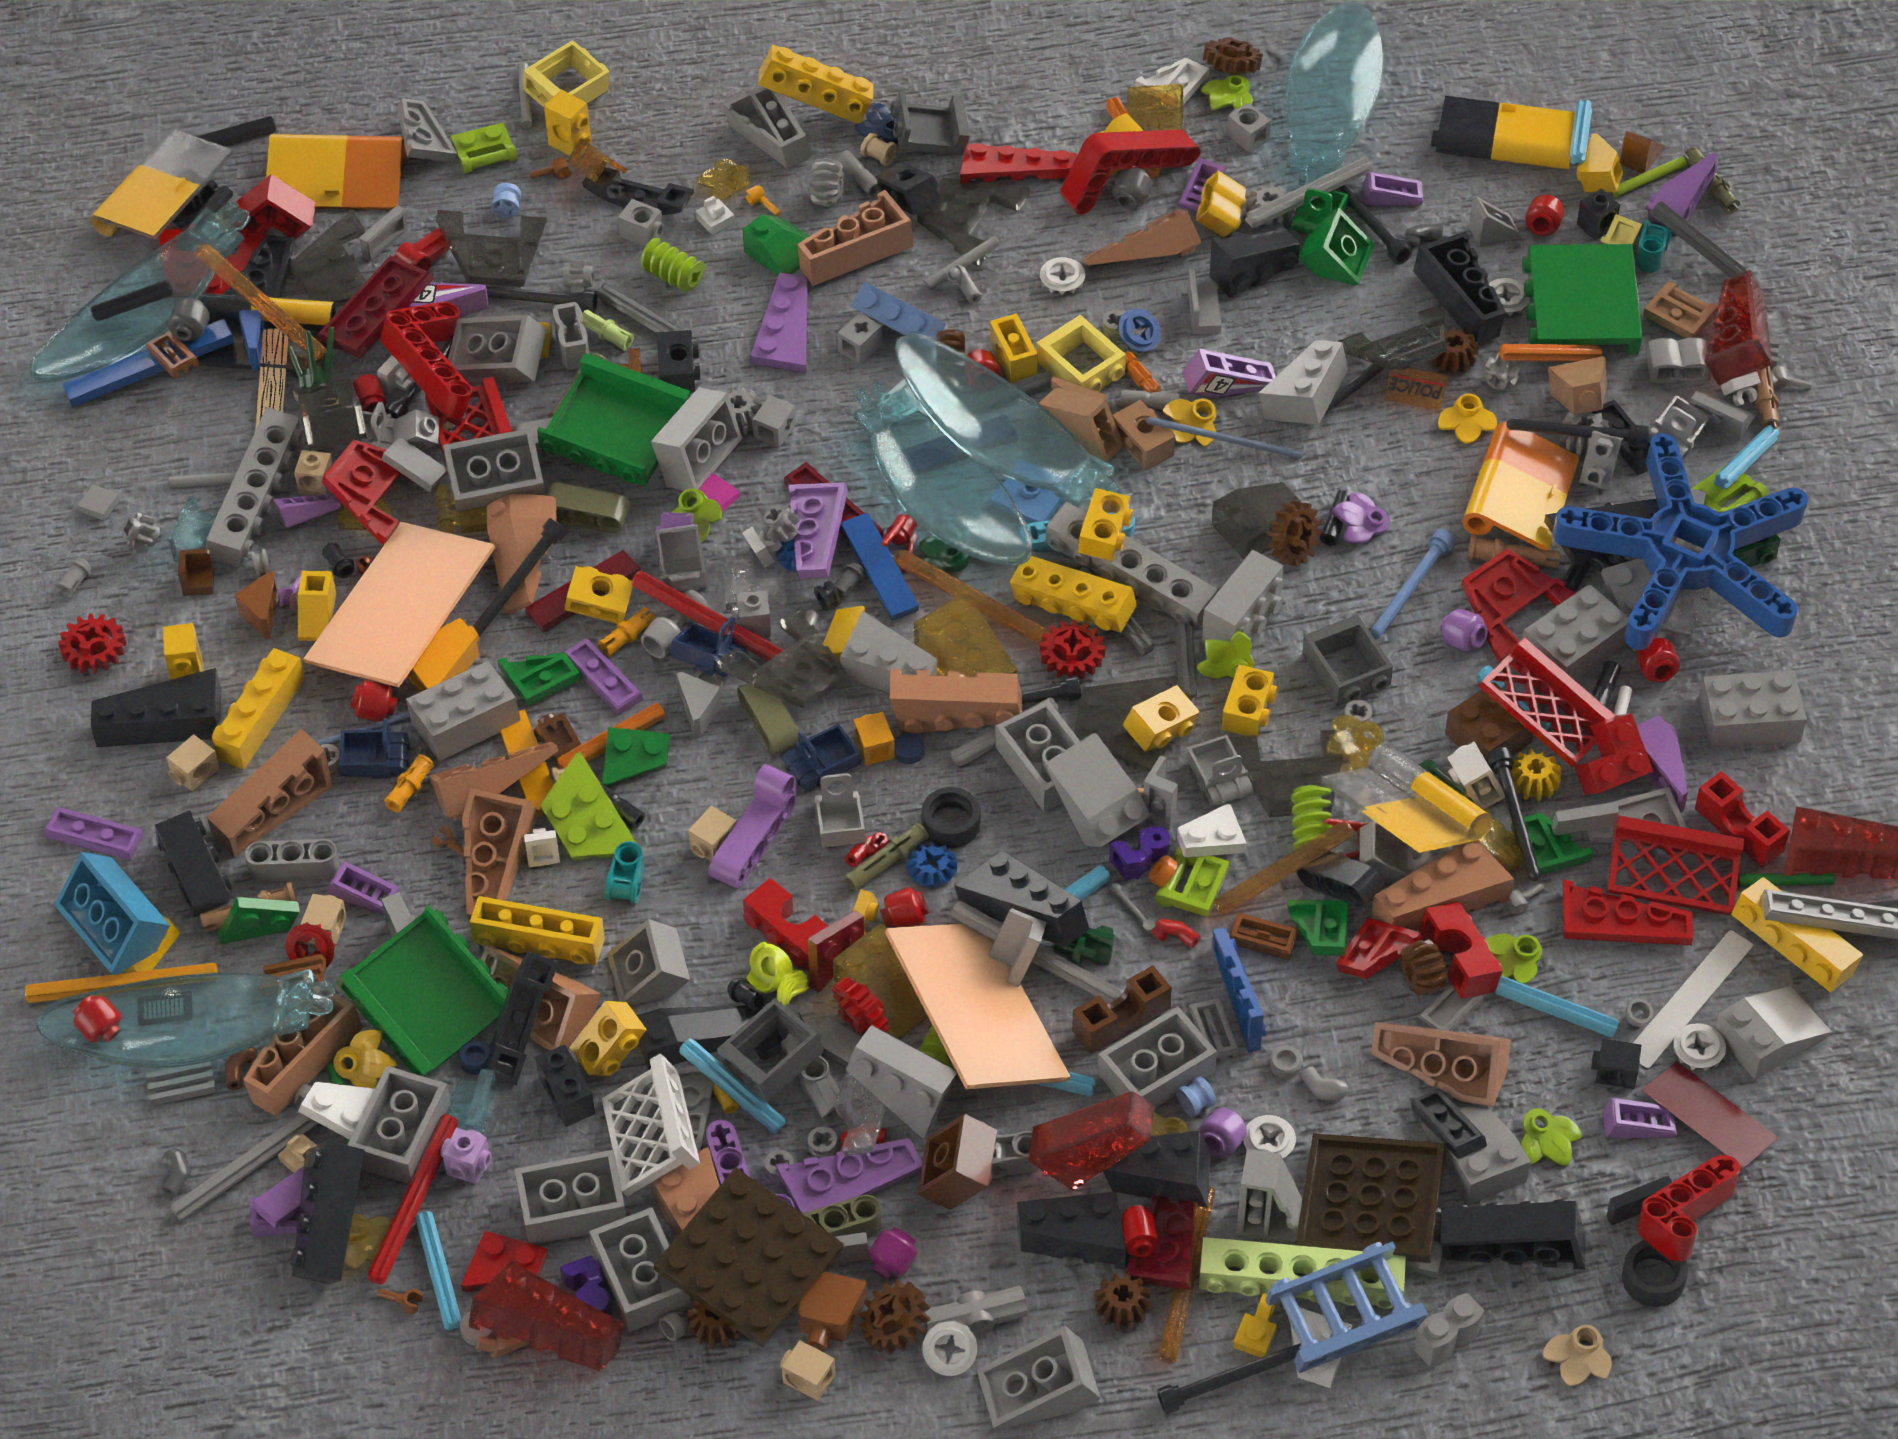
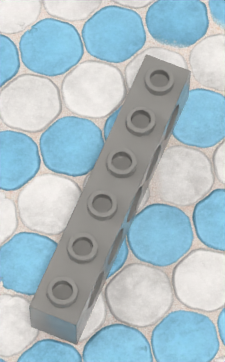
(253, 487)
(1146, 565)

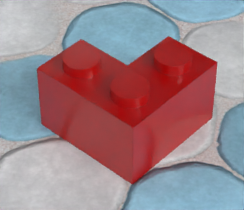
(277, 206)
(1621, 755)

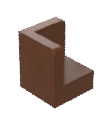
(196, 572)

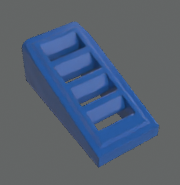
(252, 331)

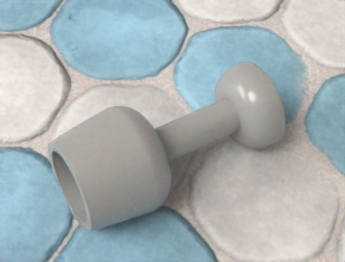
(661, 631)

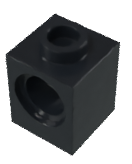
(1597, 213)
(1617, 1063)

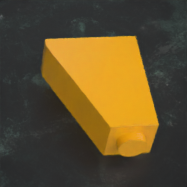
(446, 656)

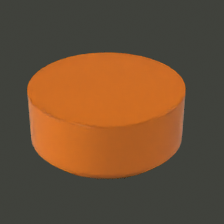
(1162, 871)

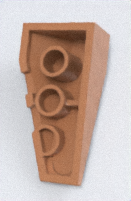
(1165, 236)
(515, 529)
(494, 843)

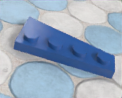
(1241, 995)

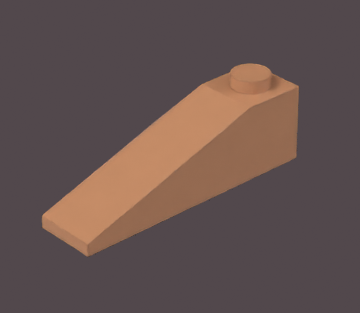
(493, 776)
(562, 1010)
(1456, 1062)

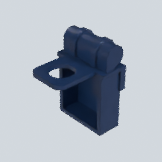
(705, 646)
(373, 752)
(821, 755)

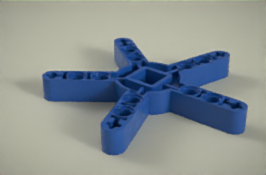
(1681, 568)

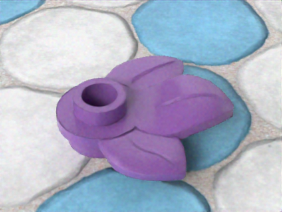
(1358, 517)

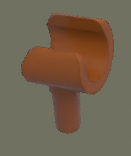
(558, 166)
(450, 842)
(411, 1294)

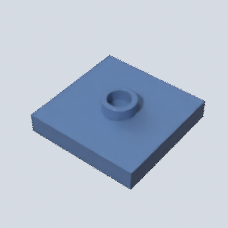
(1032, 502)

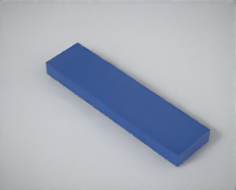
(879, 567)

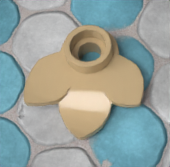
(1576, 1359)

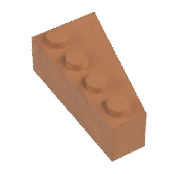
(856, 240)
(953, 700)
(272, 794)
(1460, 875)
(300, 1056)
(685, 1191)

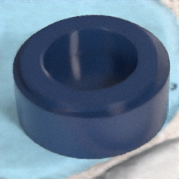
(909, 748)
(473, 1057)

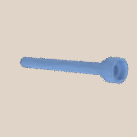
(1440, 544)

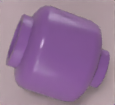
(1463, 630)
(1223, 1132)

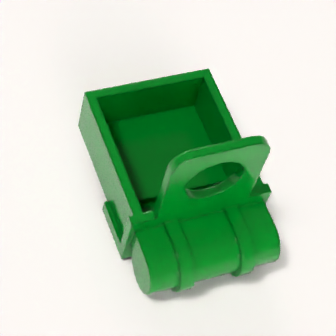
(1313, 212)

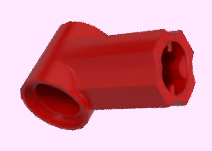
(423, 251)

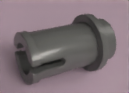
(852, 574)

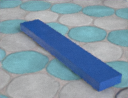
(141, 366)

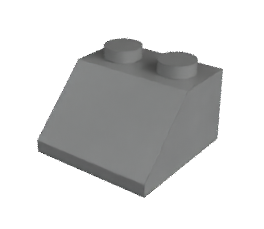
(648, 964)

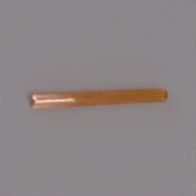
(257, 299)
(981, 601)
(1181, 1297)

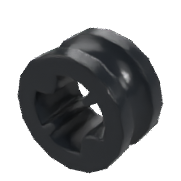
(827, 595)

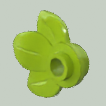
(1226, 92)
(704, 510)
(1225, 655)
(1513, 961)
(1552, 1140)

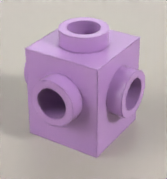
(466, 1155)

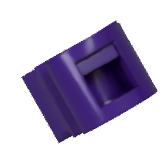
(1152, 845)
(588, 1277)

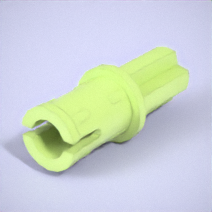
(608, 330)

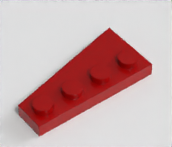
(1014, 162)
(1605, 917)

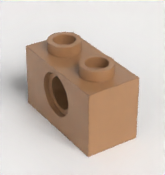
(1144, 441)

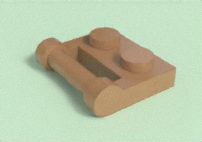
(1680, 311)

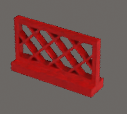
(492, 413)
(1558, 690)
(1681, 840)

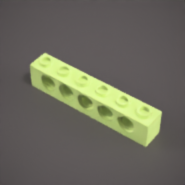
(1285, 1263)

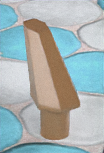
(499, 1346)

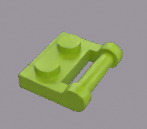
(483, 147)
(1717, 497)
(1201, 885)

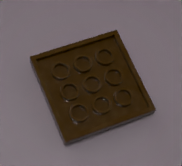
(1372, 1193)
(748, 1257)

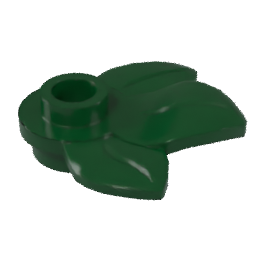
(942, 555)

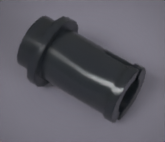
(341, 564)
(742, 991)

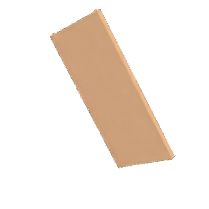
(399, 604)
(975, 1012)

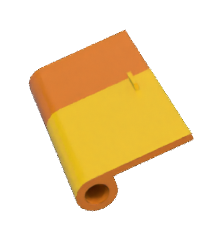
(340, 168)
(1519, 485)

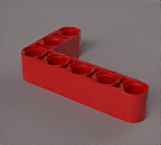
(1120, 151)
(411, 337)

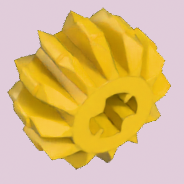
(1536, 775)

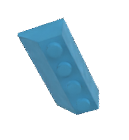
(110, 913)

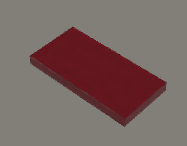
(363, 316)

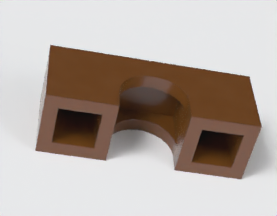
(1142, 1000)

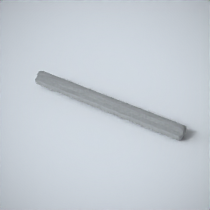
(1296, 198)
(1043, 957)
(241, 1167)

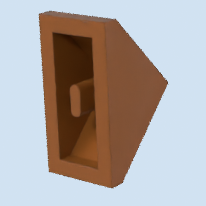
(1639, 152)
(258, 603)

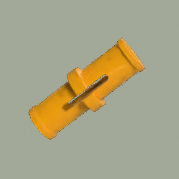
(626, 632)
(409, 783)

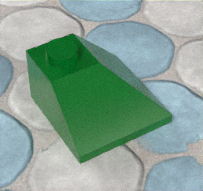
(773, 243)
(1337, 249)

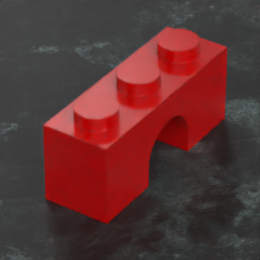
(1723, 806)
(768, 910)
(1473, 967)

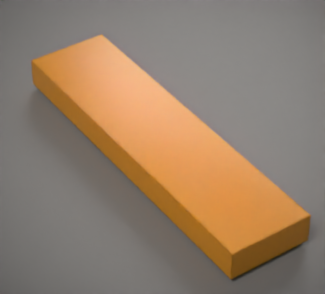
(538, 781)

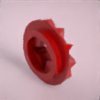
(302, 934)

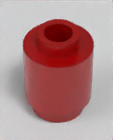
(369, 392)
(1139, 1231)

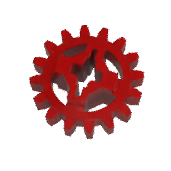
(92, 643)
(1087, 651)
(859, 1006)

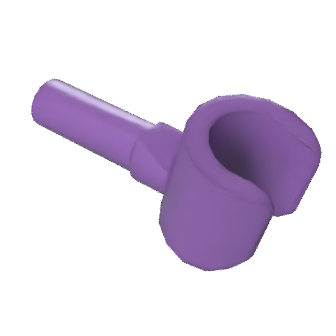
(289, 595)

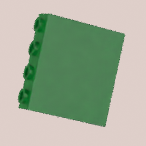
(1582, 295)
(612, 419)
(425, 992)

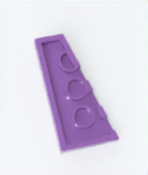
(820, 517)

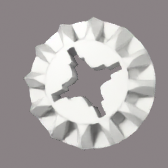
(1072, 270)
(1513, 290)
(1707, 1038)
(1271, 1127)
(961, 1359)

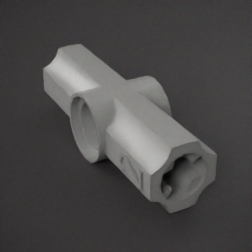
(821, 1089)
(981, 1310)

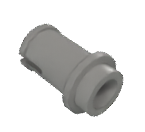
(74, 576)

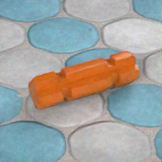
(1140, 374)

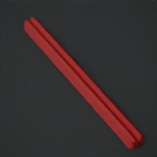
(703, 615)
(411, 1201)

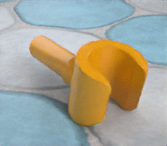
(756, 194)

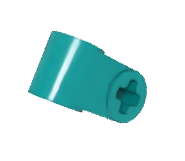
(1652, 246)
(625, 878)

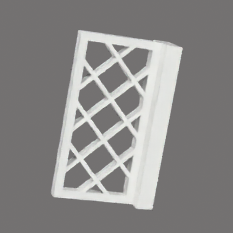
(670, 1115)

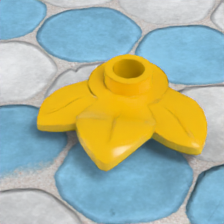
(1186, 413)
(1467, 418)
(367, 1059)

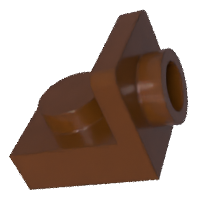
(557, 730)

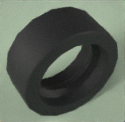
(946, 798)
(1646, 1293)

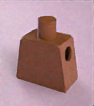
(831, 1309)

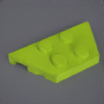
(583, 813)

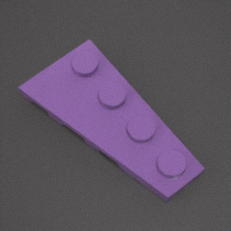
(784, 327)
(841, 1177)

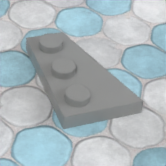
(422, 132)
(1650, 806)
(698, 1097)

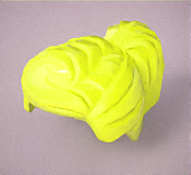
(773, 972)

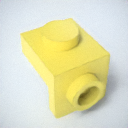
(1622, 231)

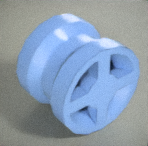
(506, 200)
(1196, 1096)

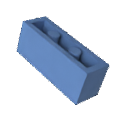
(895, 312)

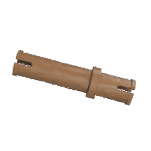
(1766, 399)

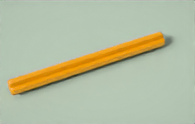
(65, 988)

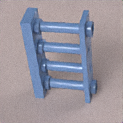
(1343, 1340)

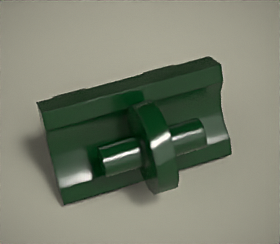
(1092, 945)

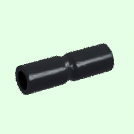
(1334, 525)
(1606, 682)
(627, 811)

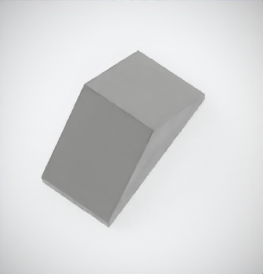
(1490, 223)
(700, 701)

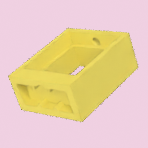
(537, 76)
(1070, 336)

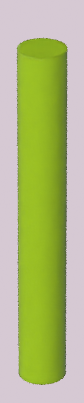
(1650, 175)

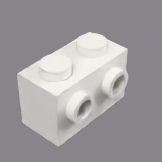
(1475, 776)

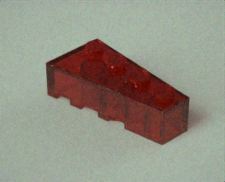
(1741, 330)
(1840, 844)
(1091, 1139)
(547, 1317)

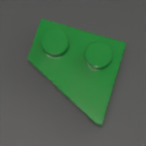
(1552, 850)
(1321, 924)

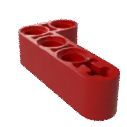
(1670, 1213)

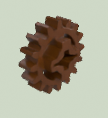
(1232, 56)
(1294, 533)
(894, 1317)

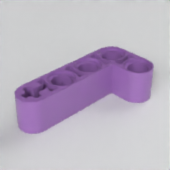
(756, 828)
(731, 1155)

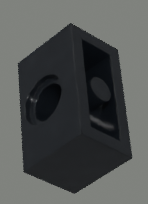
(909, 187)
(677, 358)
(565, 1085)

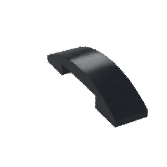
(621, 191)
(518, 1016)

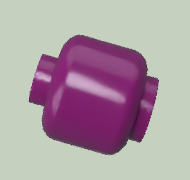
(892, 1253)

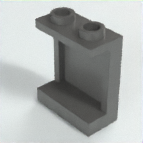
(930, 127)

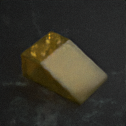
(961, 640)
(876, 965)

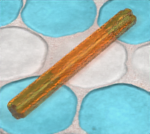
(1283, 867)

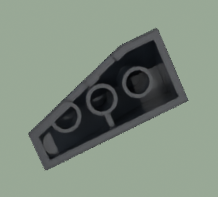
(673, 1026)

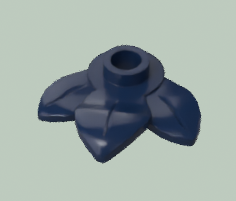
(878, 122)

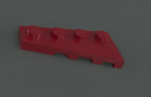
(1173, 1259)

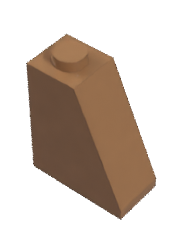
(1580, 384)
(1086, 419)

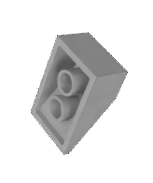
(498, 347)
(1096, 791)
(1769, 1029)
(1489, 1169)
(1039, 1381)

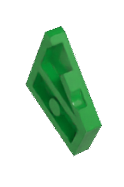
(539, 675)
(633, 753)
(257, 918)

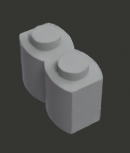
(570, 334)
(1677, 360)
(1448, 1330)

